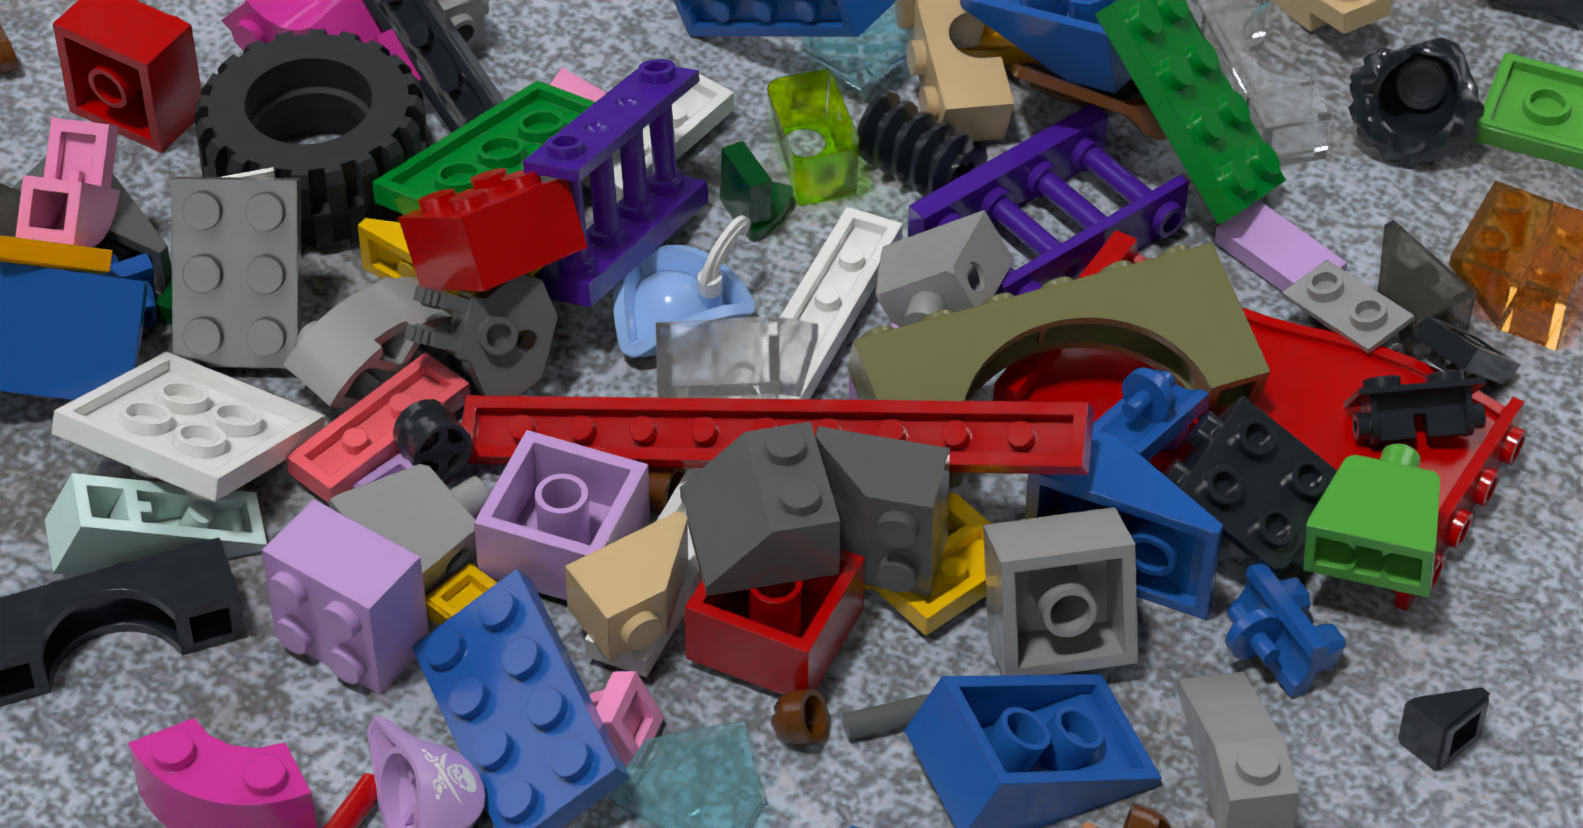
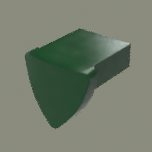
(750, 191)

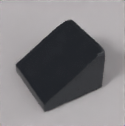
(1443, 724)

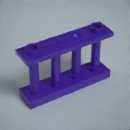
(1040, 169)
(651, 205)

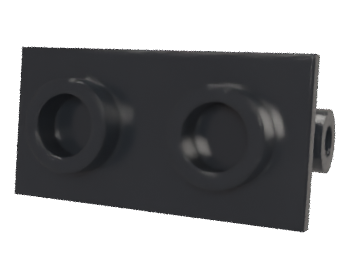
(1391, 407)

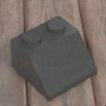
(889, 505)
(763, 512)

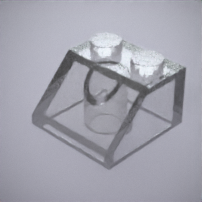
(734, 357)

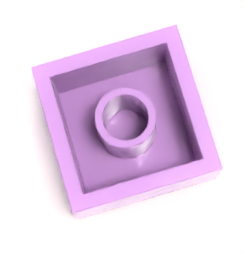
(556, 508)
(345, 596)

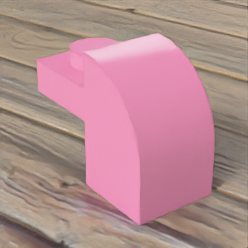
(75, 195)

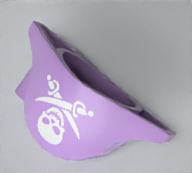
(422, 781)

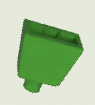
(1377, 523)

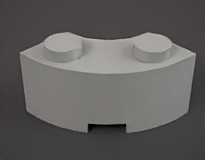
(364, 342)

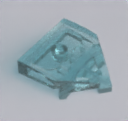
(862, 58)
(695, 780)

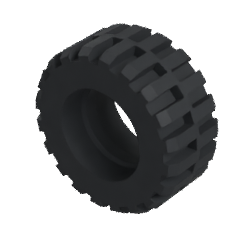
(308, 88)

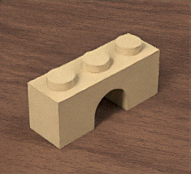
(955, 87)

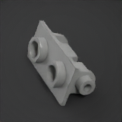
(1349, 308)

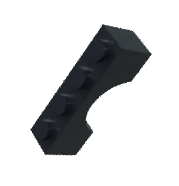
(173, 595)

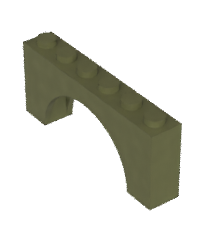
(1161, 311)

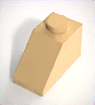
(630, 586)

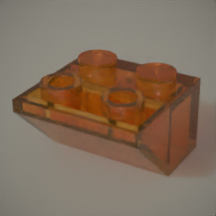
(1524, 263)

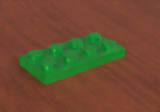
(1193, 102)
(488, 142)

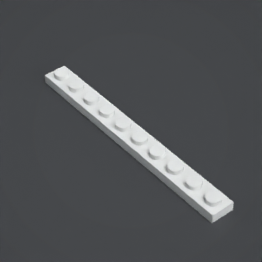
(831, 297)

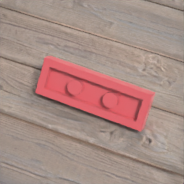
(364, 433)

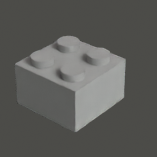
(1061, 593)

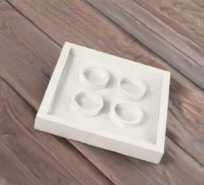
(187, 426)

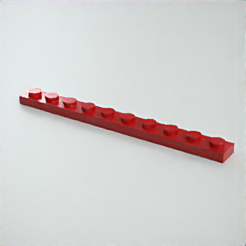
(693, 431)

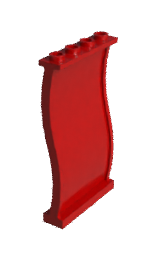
(1306, 396)

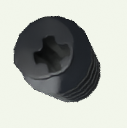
(914, 145)

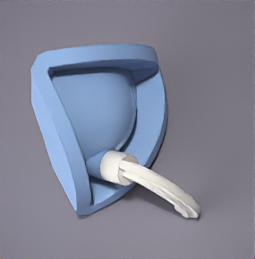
(679, 286)

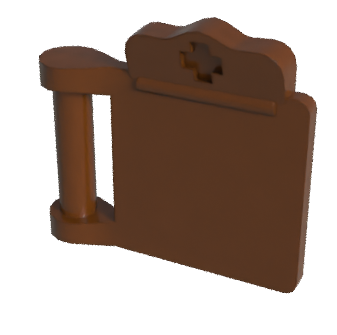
(1134, 110)

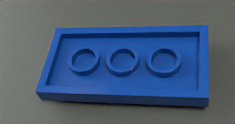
(520, 708)

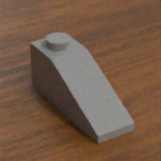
(1239, 753)

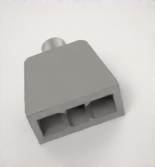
(942, 269)
(421, 517)

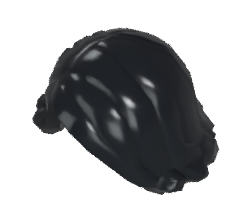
(1416, 102)

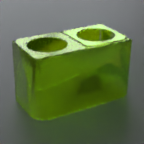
(799, 104)

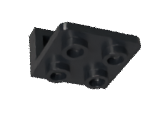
(1253, 481)

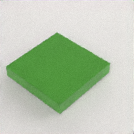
(1535, 111)

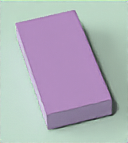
(1272, 245)

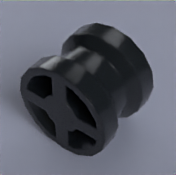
(447, 441)

